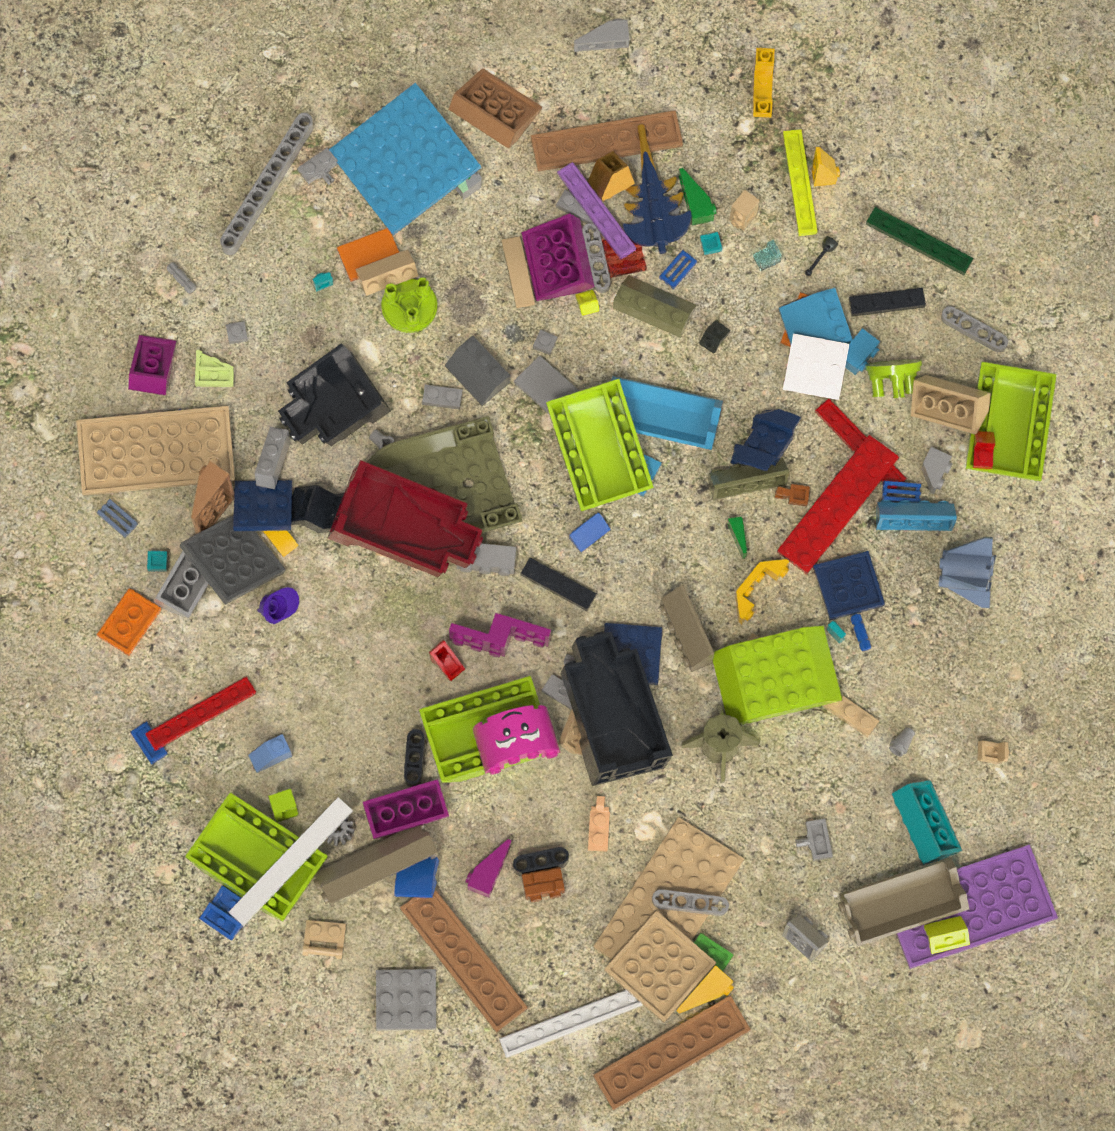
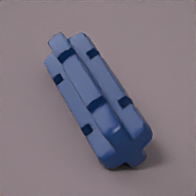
(860, 632)

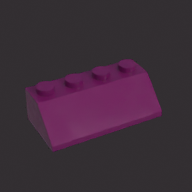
(405, 809)

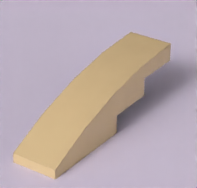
(518, 272)

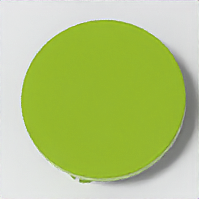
(409, 305)
(895, 371)

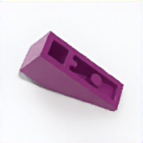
(487, 872)

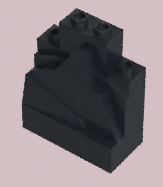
(331, 399)

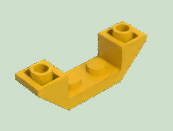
(763, 82)
(774, 569)

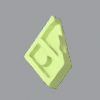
(212, 372)

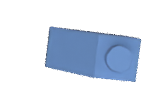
(270, 753)

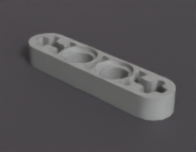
(596, 257)
(975, 327)
(690, 902)

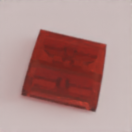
(630, 264)

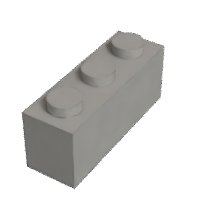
(272, 457)
(493, 559)

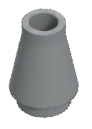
(902, 742)

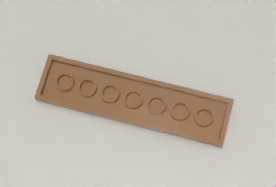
(594, 141)
(464, 960)
(671, 1053)

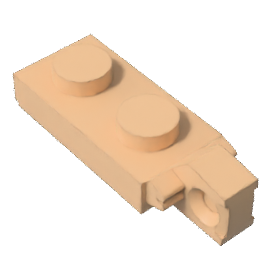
(599, 826)

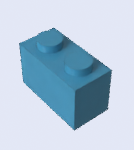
(860, 351)

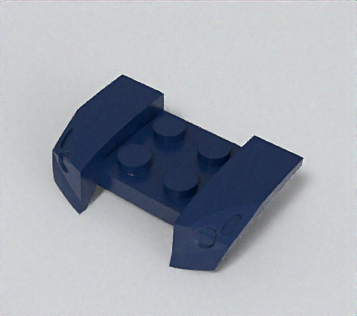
(768, 440)

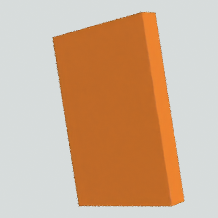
(366, 251)
(129, 622)

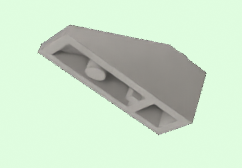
(607, 36)

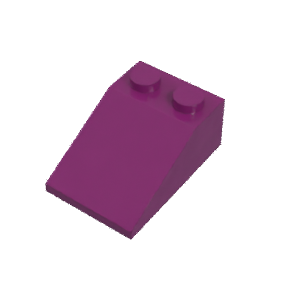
(152, 365)

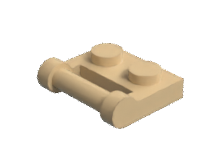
(325, 933)

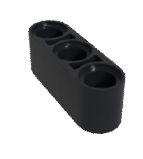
(414, 749)
(548, 855)

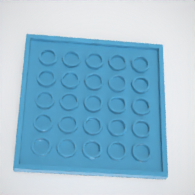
(404, 159)

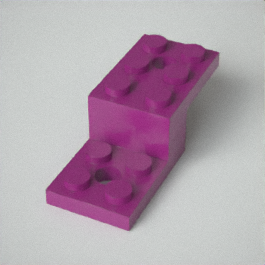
(499, 635)

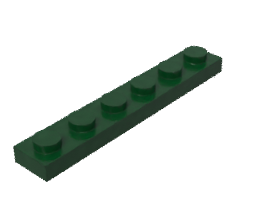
(919, 241)

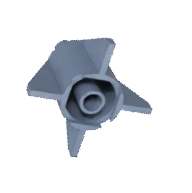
(969, 570)

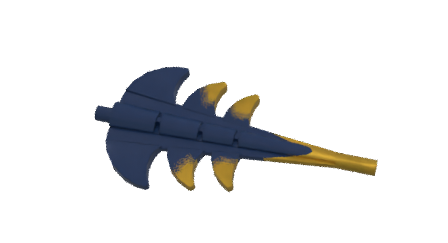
(658, 225)

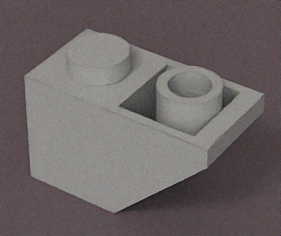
(934, 467)

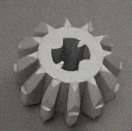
(345, 833)

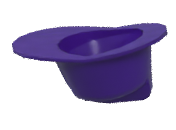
(279, 605)

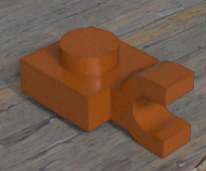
(796, 494)

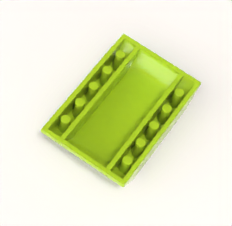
(1018, 417)
(599, 445)
(776, 675)
(452, 721)
(243, 846)

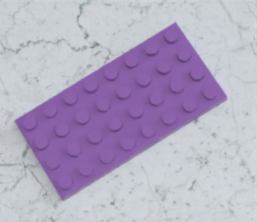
(1003, 899)

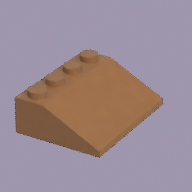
(494, 108)
(212, 497)

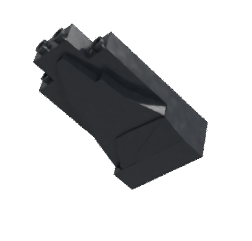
(614, 711)

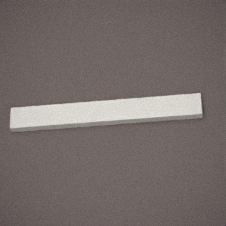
(290, 861)
(568, 1023)

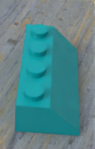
(926, 822)

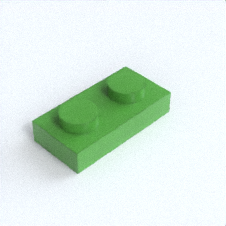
(715, 951)

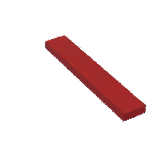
(850, 434)
(200, 713)

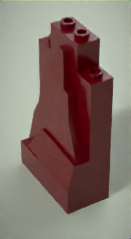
(404, 521)

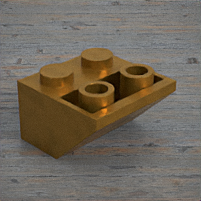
(610, 176)

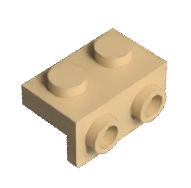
(570, 736)

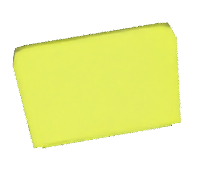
(587, 302)

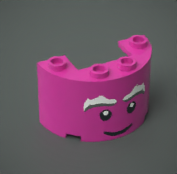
(515, 736)

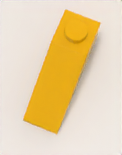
(824, 169)
(712, 987)

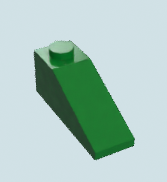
(696, 200)

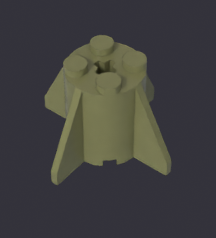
(721, 740)

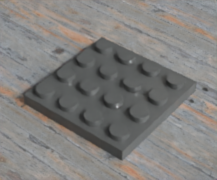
(232, 560)

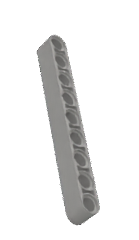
(263, 191)

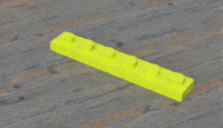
(800, 182)

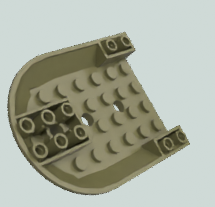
(449, 458)

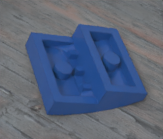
(417, 879)
(218, 916)

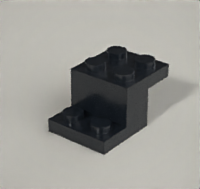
(315, 507)

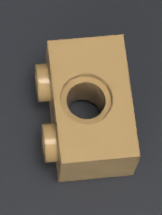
(744, 210)

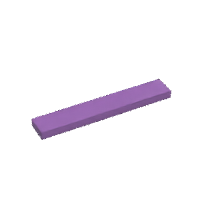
(596, 210)

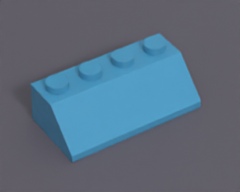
(915, 516)

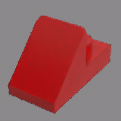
(983, 450)
(446, 660)

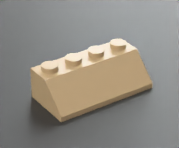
(949, 403)

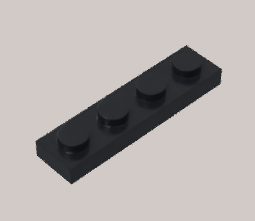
(887, 302)
(558, 584)

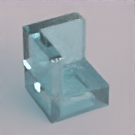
(768, 257)

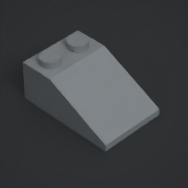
(805, 937)

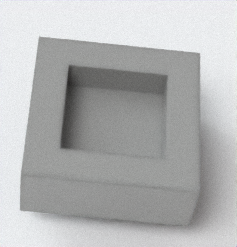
(236, 332)
(545, 342)

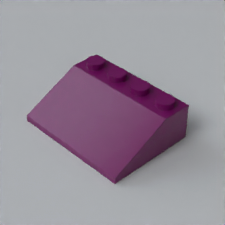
(558, 258)

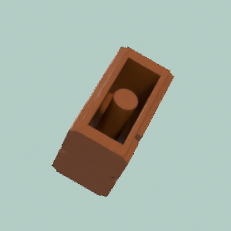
(543, 884)

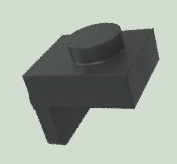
(714, 336)

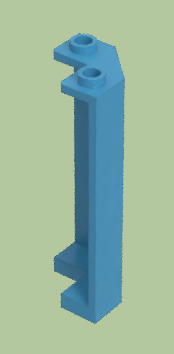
(672, 413)

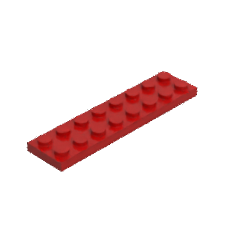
(838, 504)

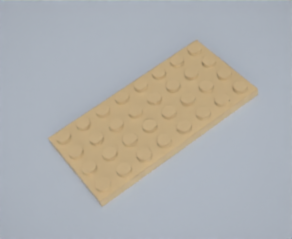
(153, 449)
(682, 863)

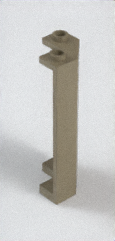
(374, 864)
(903, 902)

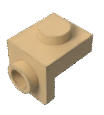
(993, 752)

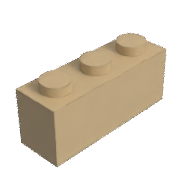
(386, 271)

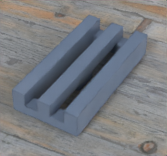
(105, 507)

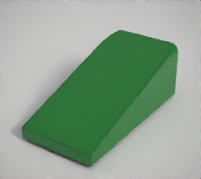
(737, 531)

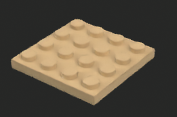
(660, 966)

